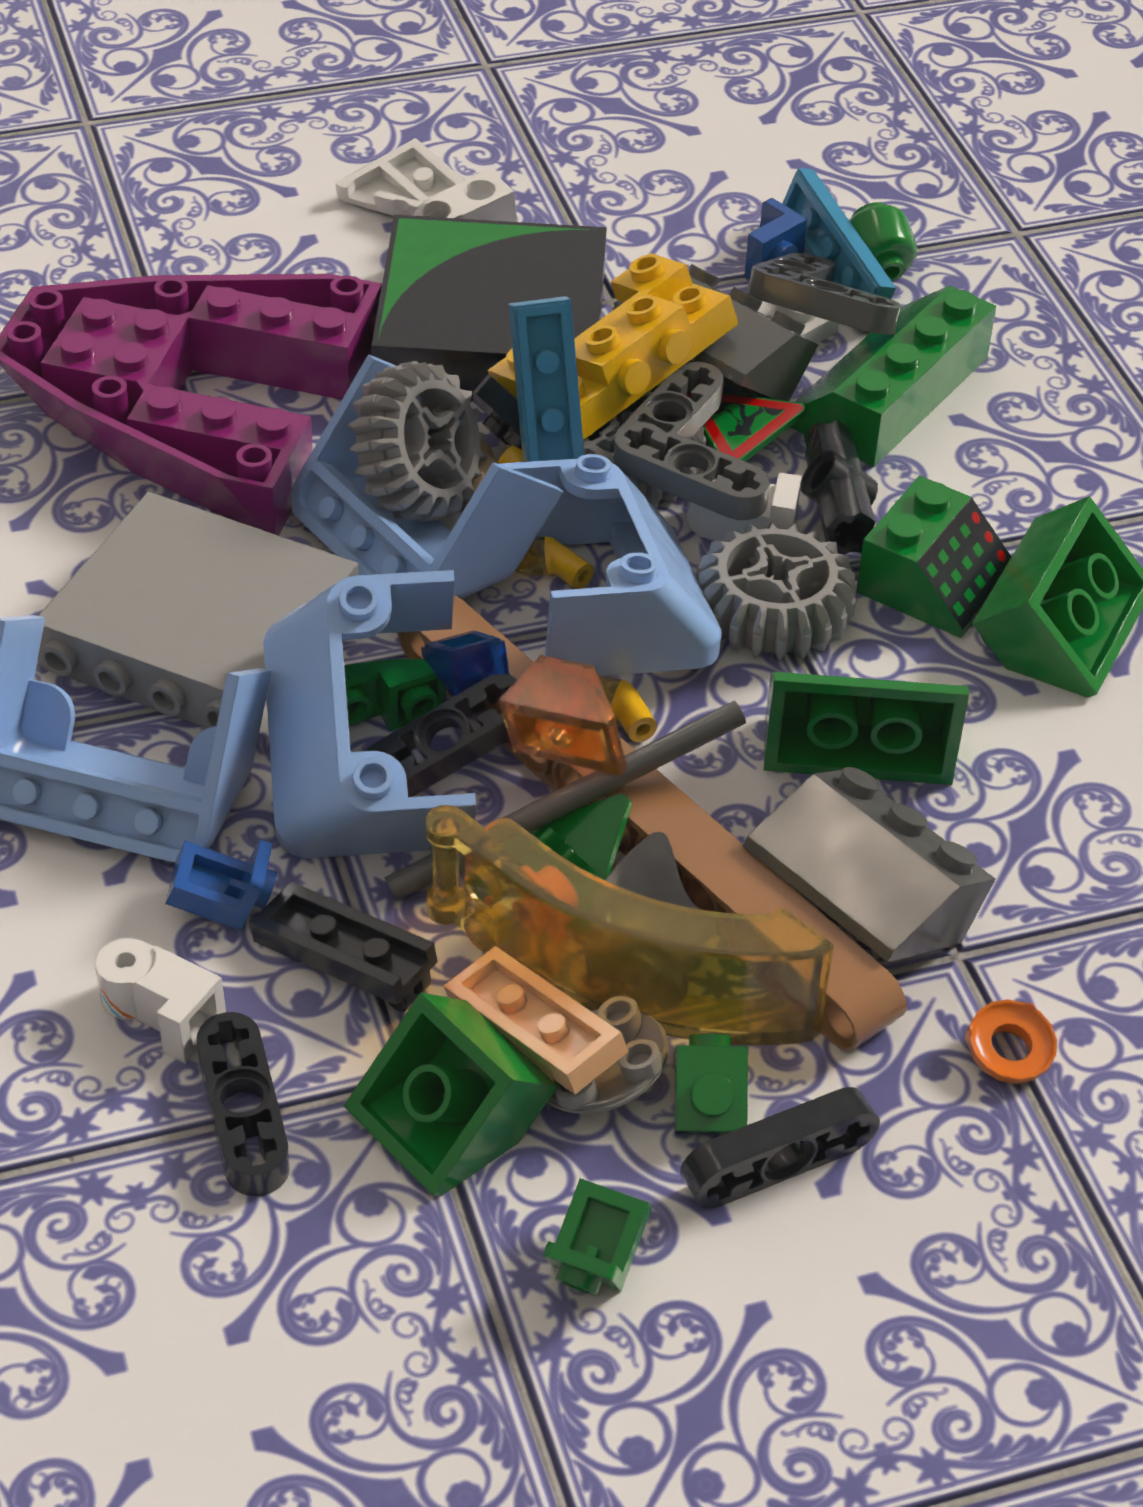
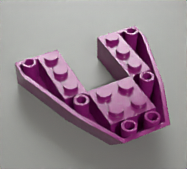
(119, 350)

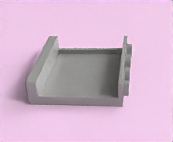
(179, 606)

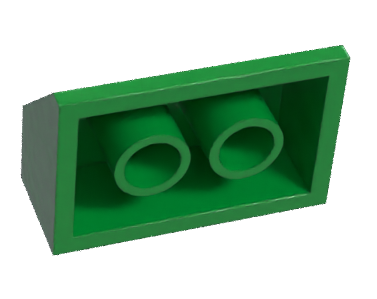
(1064, 600)
(864, 724)

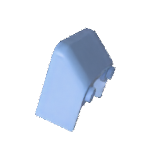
(480, 548)
(652, 603)
(106, 792)
(323, 792)

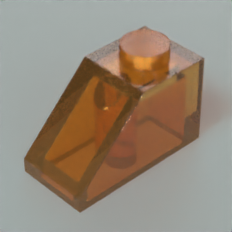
(563, 716)

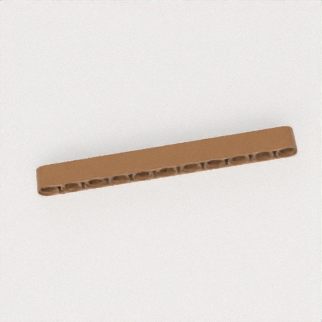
(713, 864)

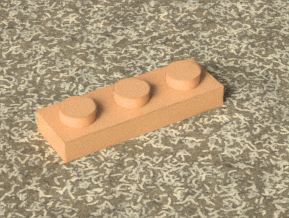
(539, 1019)

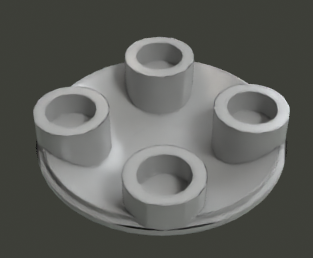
(631, 1073)

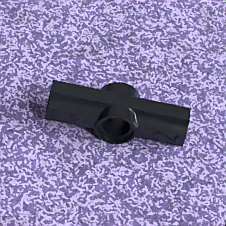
(838, 486)

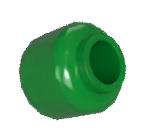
(887, 236)

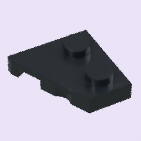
(501, 411)

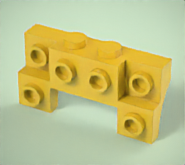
(640, 341)

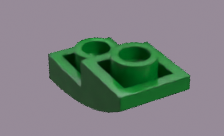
(393, 689)

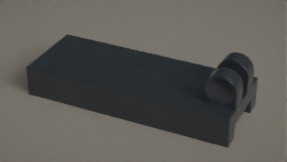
(346, 944)

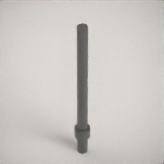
(590, 787)

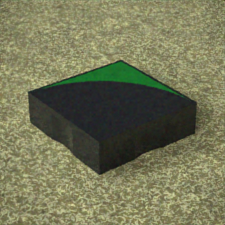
(454, 280)

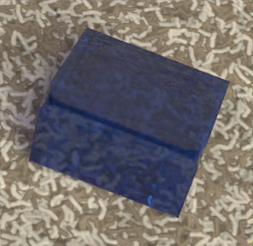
(466, 659)

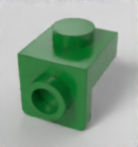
(710, 1085)
(597, 1238)

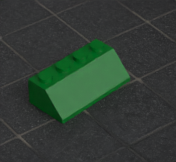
(901, 377)

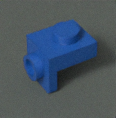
(779, 234)
(221, 885)

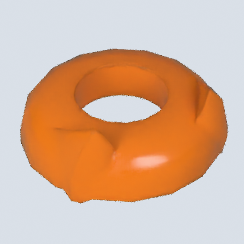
(1021, 1020)

